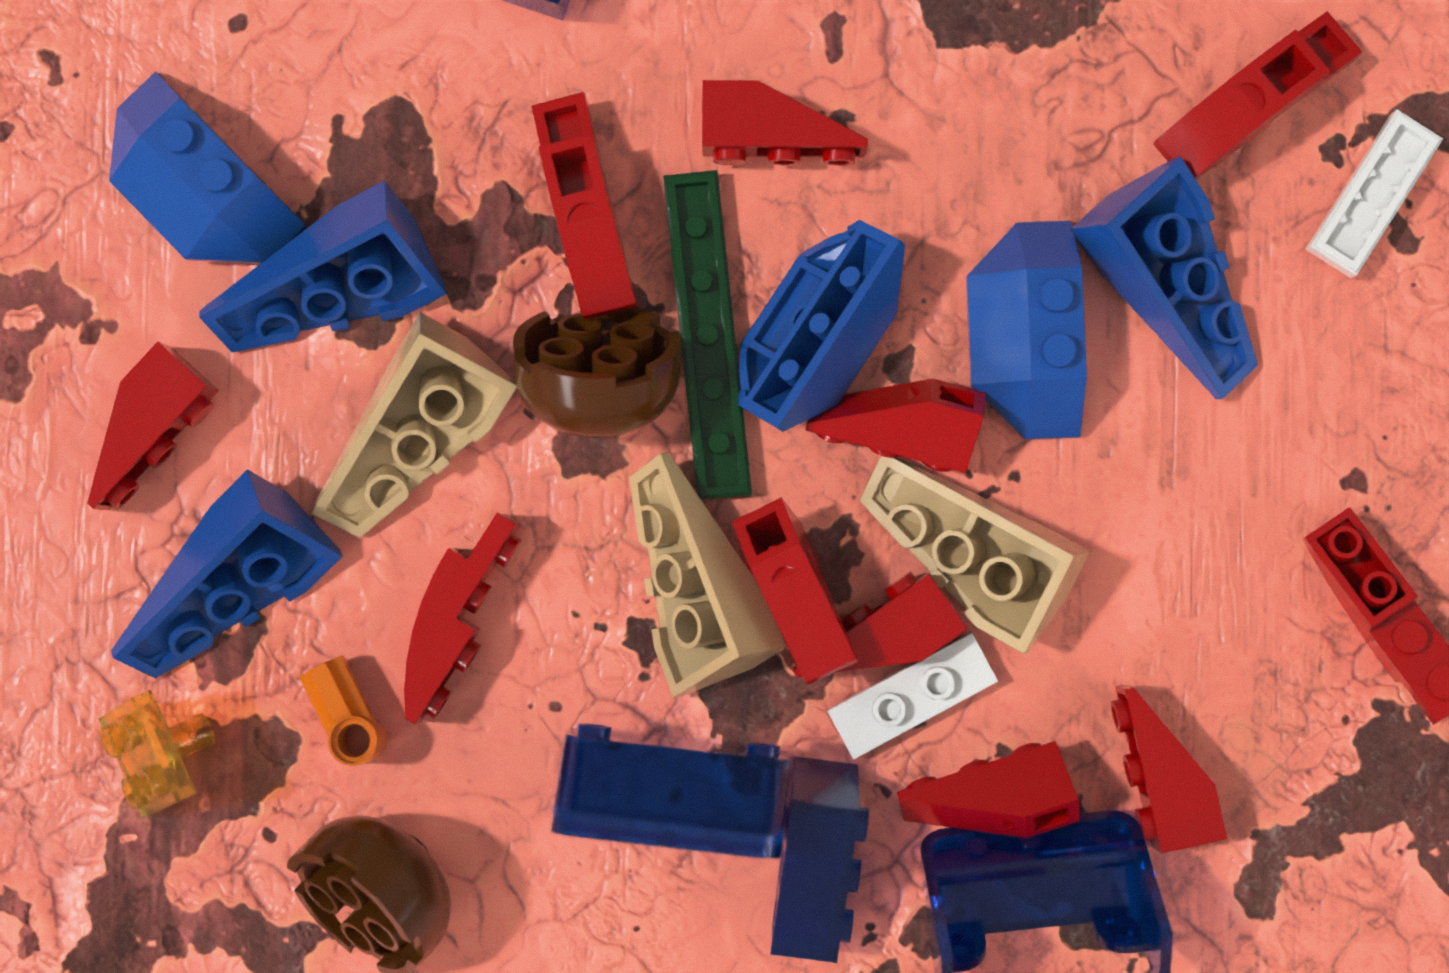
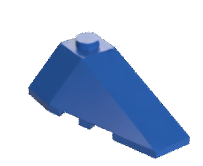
(1164, 262)
(343, 268)
(236, 562)

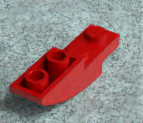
(1258, 95)
(583, 206)
(1383, 610)
(440, 634)

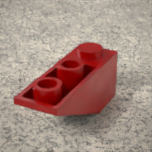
(759, 121)
(148, 413)
(911, 420)
(795, 589)
(904, 627)
(1174, 791)
(1006, 796)

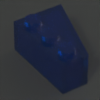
(818, 860)

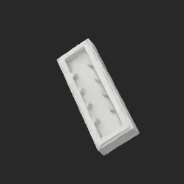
(1374, 194)
(912, 695)

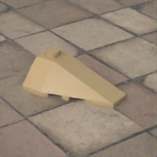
(423, 413)
(988, 558)
(704, 594)

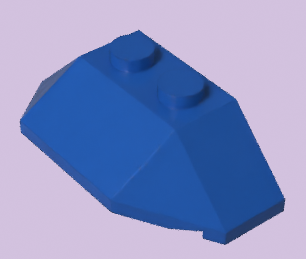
(194, 182)
(820, 326)
(1030, 330)

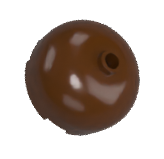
(595, 388)
(386, 879)

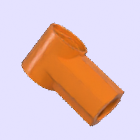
(340, 707)

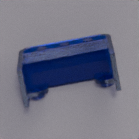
(672, 795)
(1057, 878)

